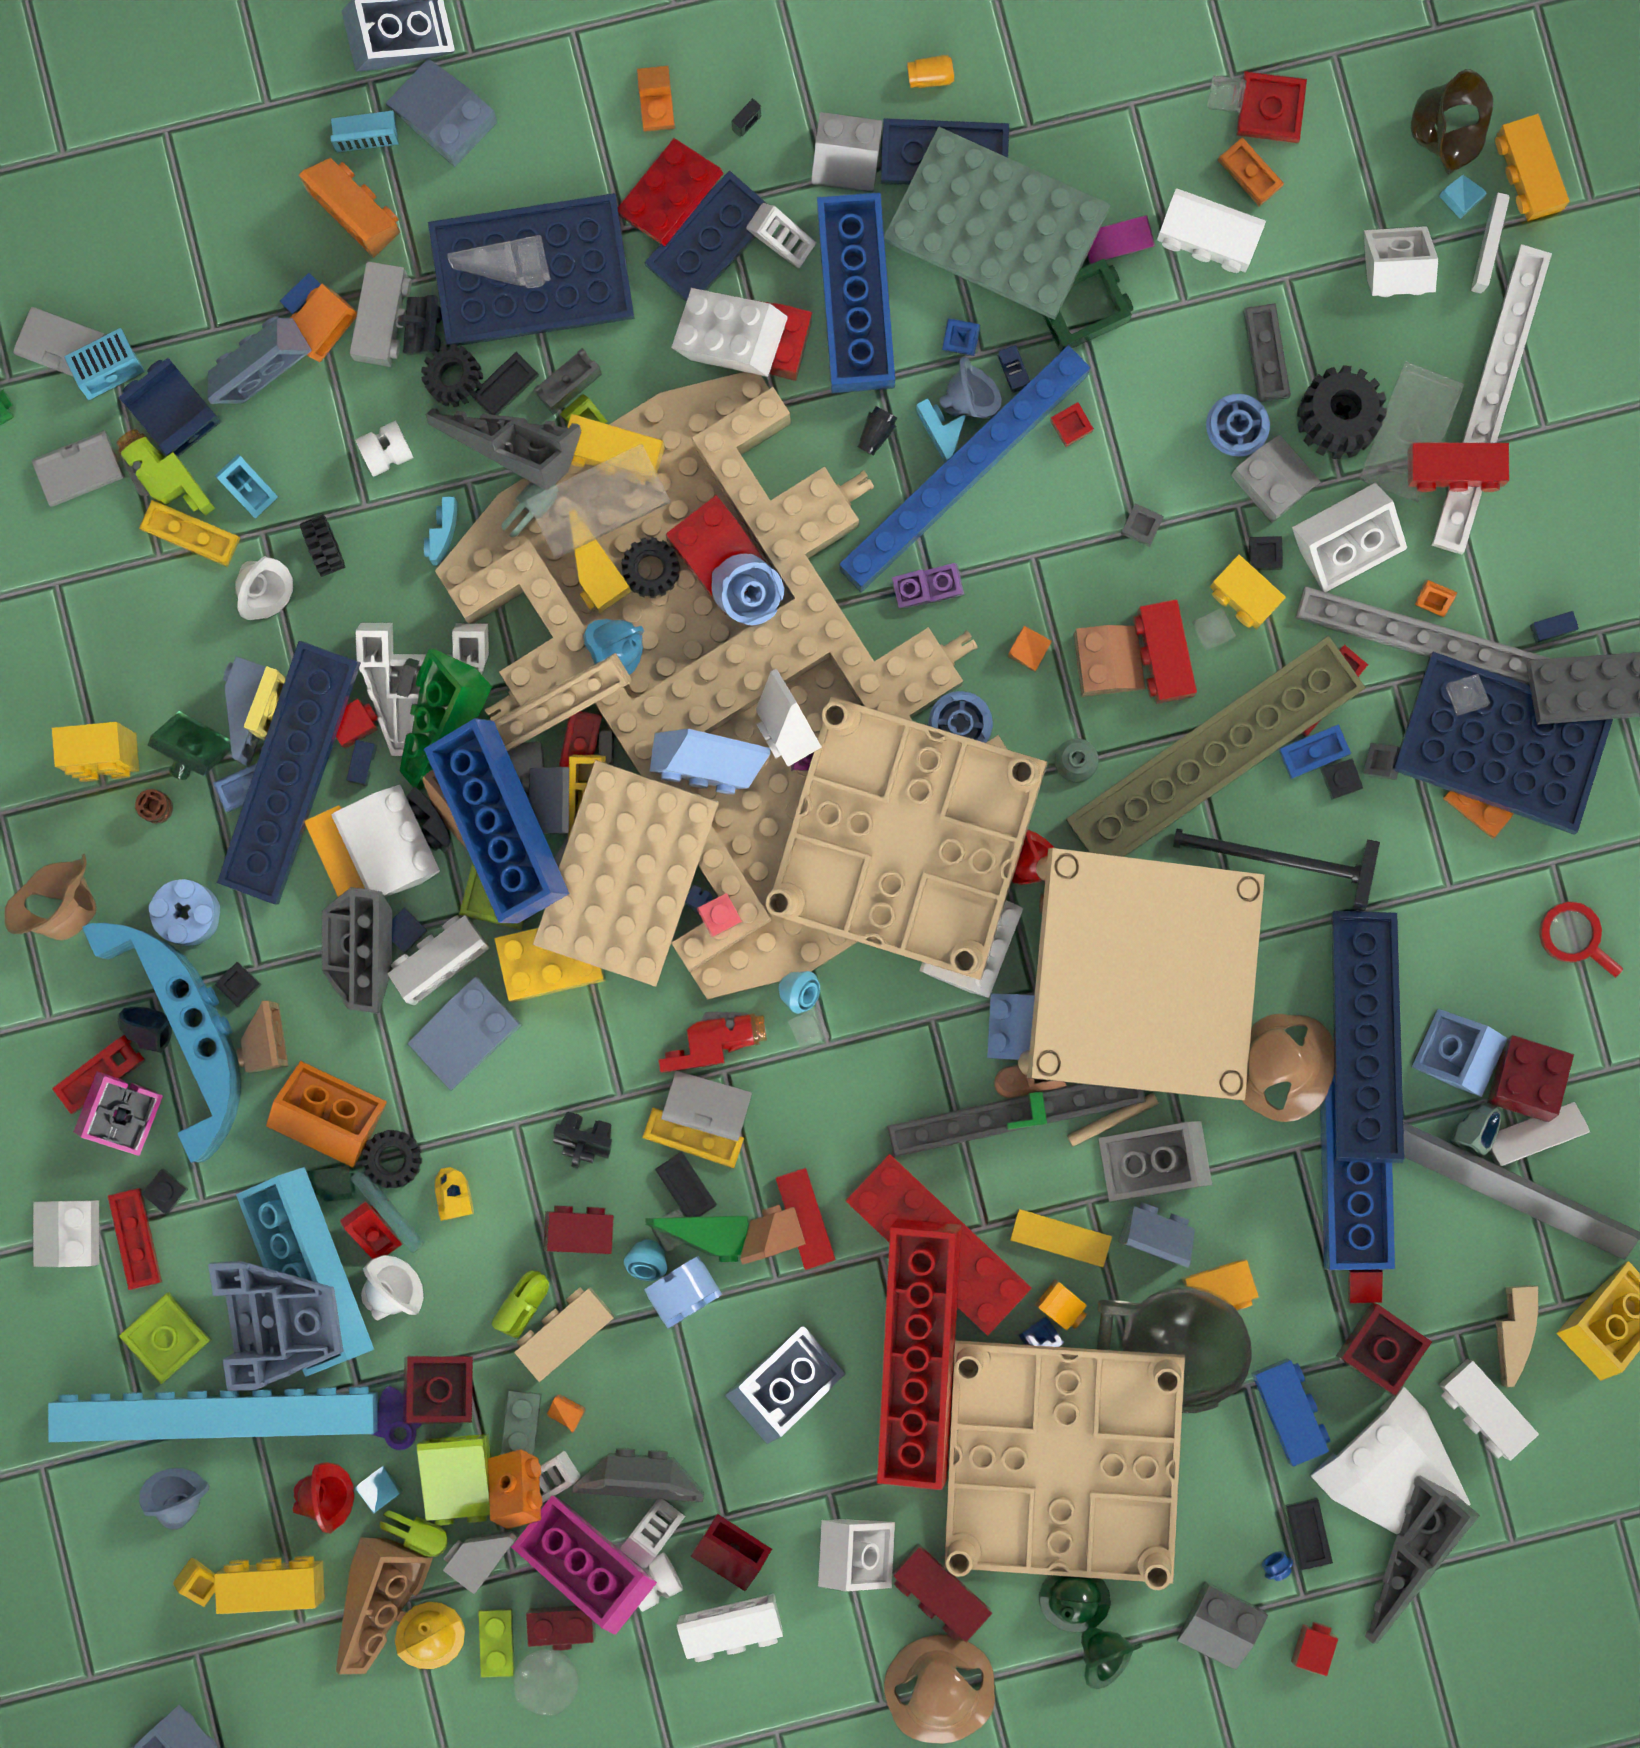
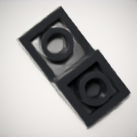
(434, 828)

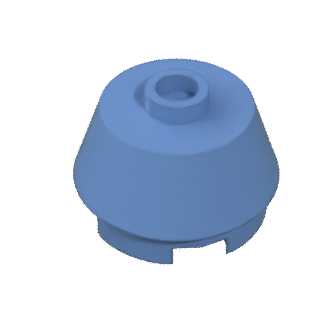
(1238, 425)
(962, 715)

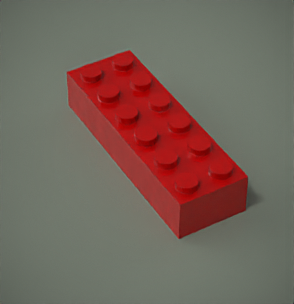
(985, 1282)

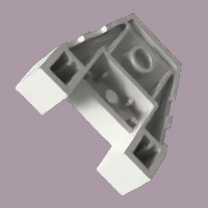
(383, 671)

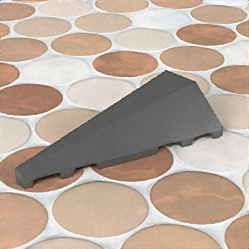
(527, 449)
(1429, 1533)

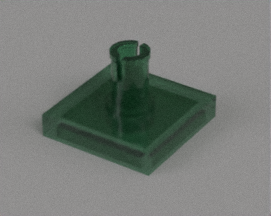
(189, 745)

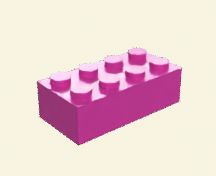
(584, 1565)

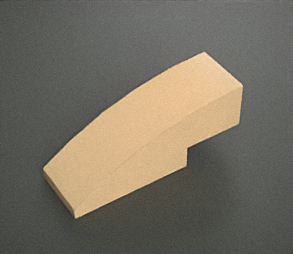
(1517, 1332)

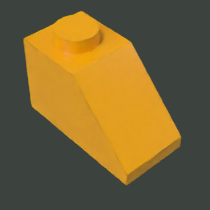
(1230, 1281)
(1062, 1306)

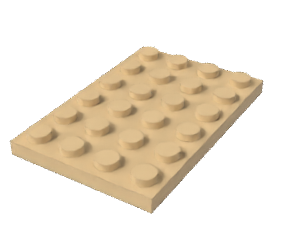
(626, 872)

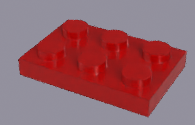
(669, 191)

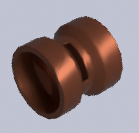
(159, 808)

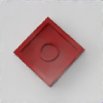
(1272, 107)

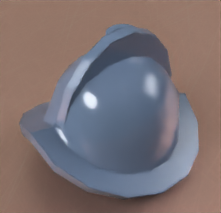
(971, 393)
(172, 1496)

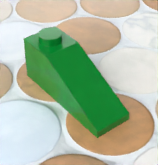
(711, 1235)

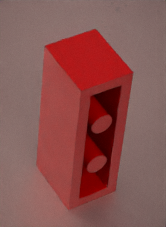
(1458, 466)
(1165, 651)

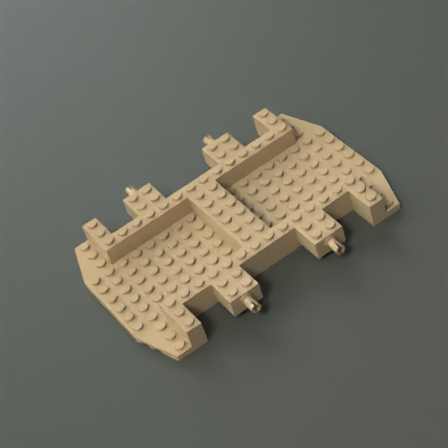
(703, 665)

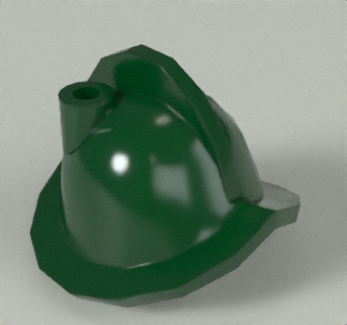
(1074, 1602)
(1105, 1656)

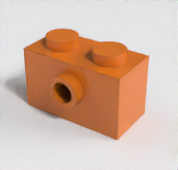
(323, 320)
(514, 1489)

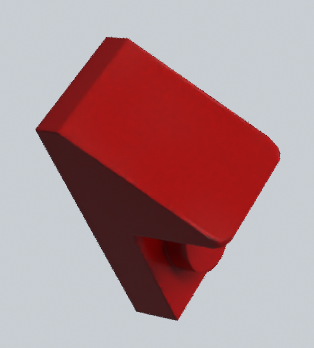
(370, 1231)

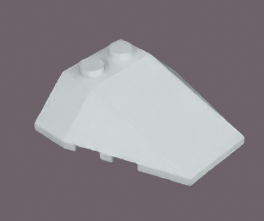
(1380, 1465)

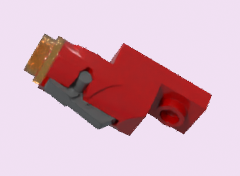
(711, 1036)

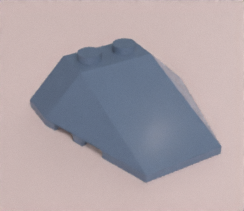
(274, 1322)

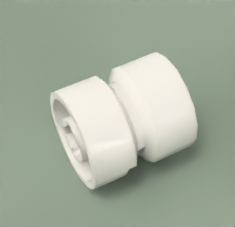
(376, 457)
(667, 1581)

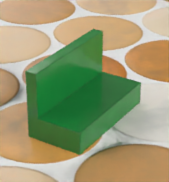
(1037, 1113)

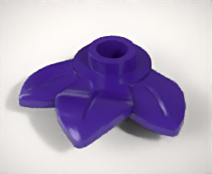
(391, 1417)

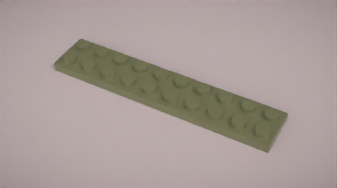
(1217, 752)

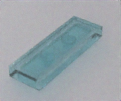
(388, 1211)

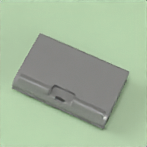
(50, 338)
(77, 468)
(706, 1106)

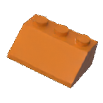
(351, 205)
(325, 1113)

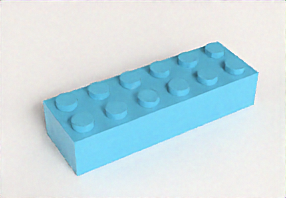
(297, 1242)

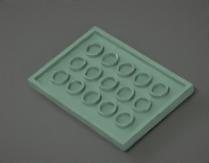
(996, 223)

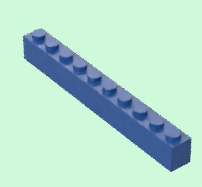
(964, 469)

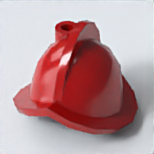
(1032, 851)
(325, 1496)

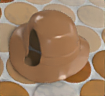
(56, 881)
(1278, 1058)
(942, 1701)

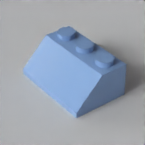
(706, 759)

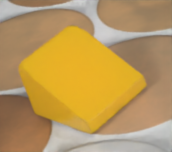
(196, 1582)

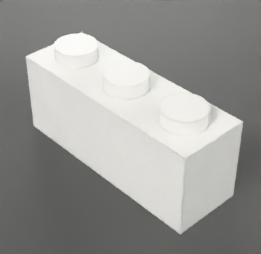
(1487, 1410)

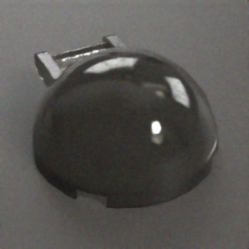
(1189, 1324)

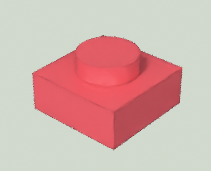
(719, 915)

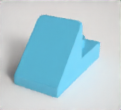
(943, 437)

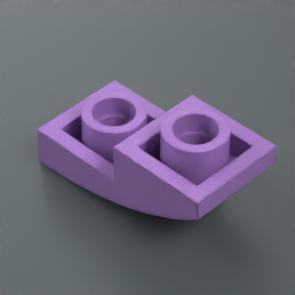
(928, 586)

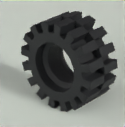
(461, 389)
(322, 545)
(650, 548)
(372, 1153)

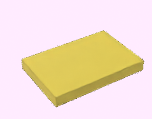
(265, 703)

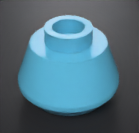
(799, 991)
(646, 1261)

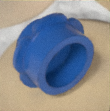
(1277, 1566)

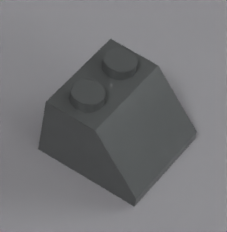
(549, 798)
(1222, 1626)

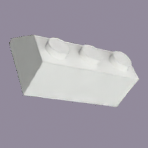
(1210, 231)
(1350, 537)
(386, 842)
(1004, 934)
(437, 959)
(730, 1628)

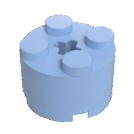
(763, 587)
(166, 912)
(682, 1292)

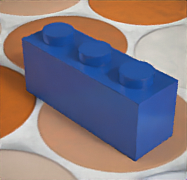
(1291, 1411)

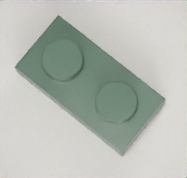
(521, 1421)

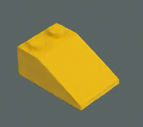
(1607, 1324)

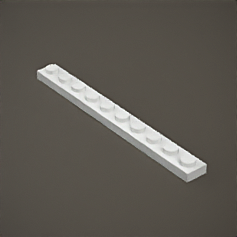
(1495, 387)

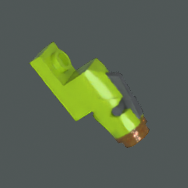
(160, 475)

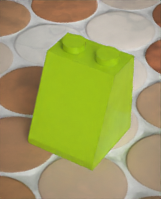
(455, 1478)

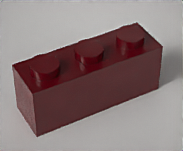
(941, 1594)

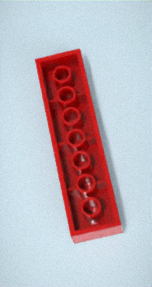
(919, 1354)

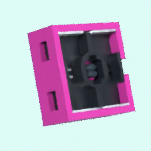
(118, 1113)

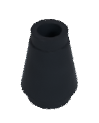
(876, 430)

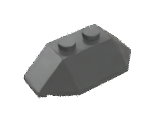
(358, 947)
(640, 1477)

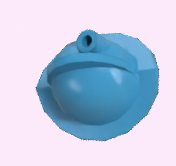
(615, 636)

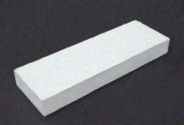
(1490, 243)

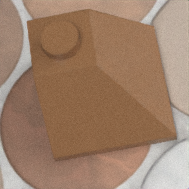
(263, 1040)

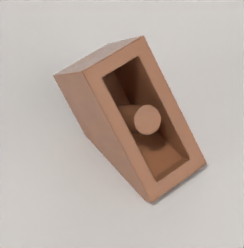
(772, 1234)

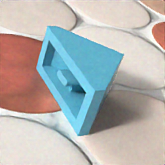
(246, 486)

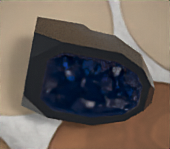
(145, 1027)

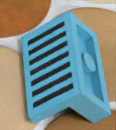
(364, 131)
(104, 364)

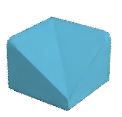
(1462, 195)
(378, 1489)

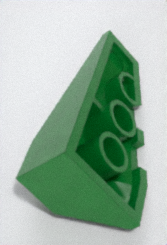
(447, 699)

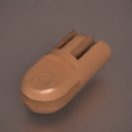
(1013, 1083)

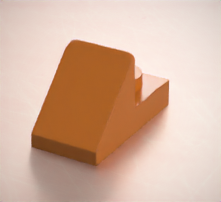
(655, 98)

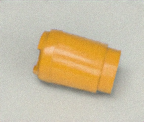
(931, 72)

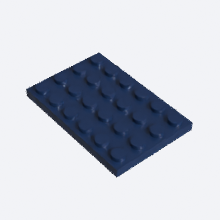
(583, 261)
(1500, 749)

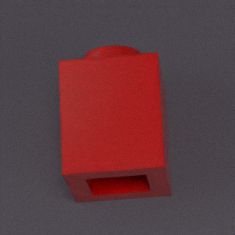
(356, 723)
(1315, 1648)

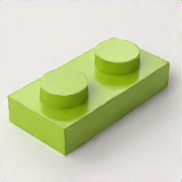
(496, 1643)

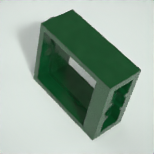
(1121, 301)

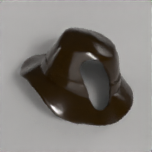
(1465, 143)

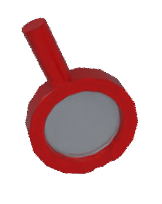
(1573, 934)

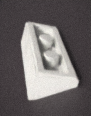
(1537, 1135)

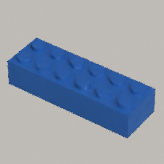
(856, 292)
(496, 821)
(1355, 1204)

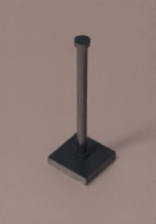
(1361, 874)

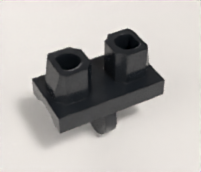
(420, 325)
(581, 1144)

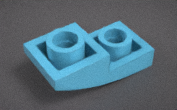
(440, 538)

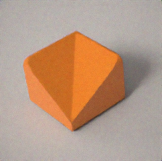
(1029, 648)
(566, 1412)

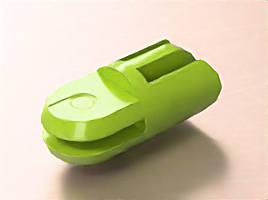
(521, 1304)
(422, 1537)

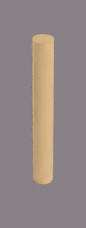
(1111, 1120)

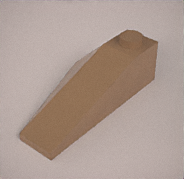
(377, 1590)

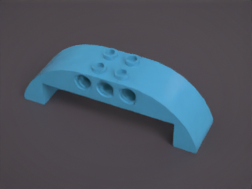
(215, 1074)

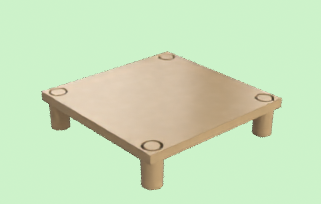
(906, 837)
(1145, 975)
(1064, 1462)

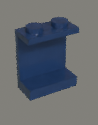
(169, 408)

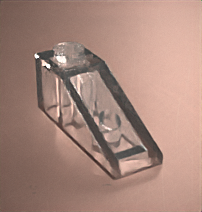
(511, 262)

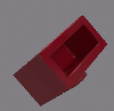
(578, 1231)
(731, 1552)
(559, 1627)

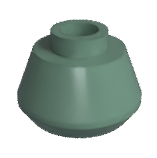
(1070, 767)

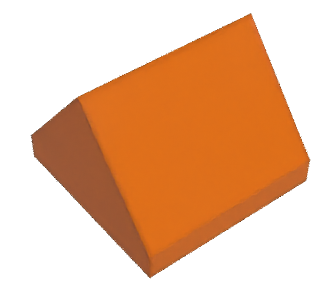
(1435, 598)

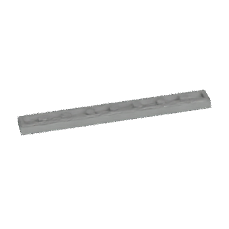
(1412, 634)

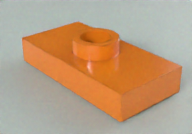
(1250, 171)

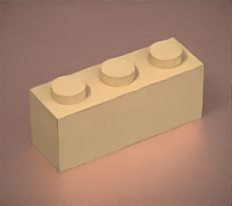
(563, 1333)

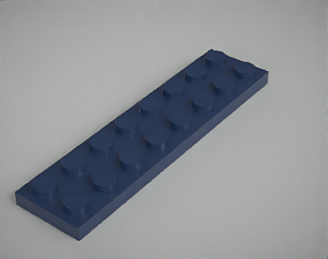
(288, 772)
(1367, 1037)

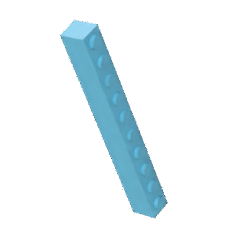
(213, 1415)

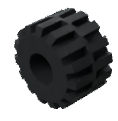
(1345, 395)

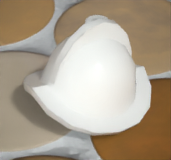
(263, 588)
(391, 1287)

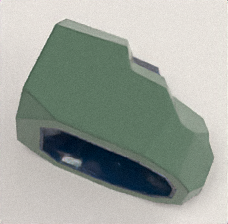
(1478, 1130)

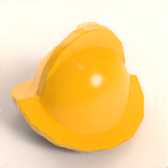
(429, 1635)

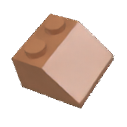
(1108, 660)

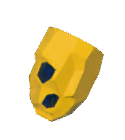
(452, 1194)

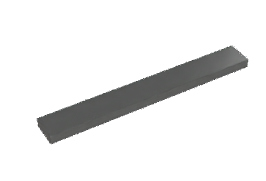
(992, 1117)
(1518, 1192)

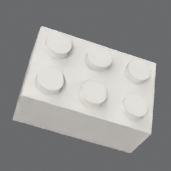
(729, 332)

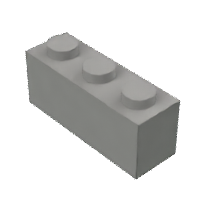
(378, 313)

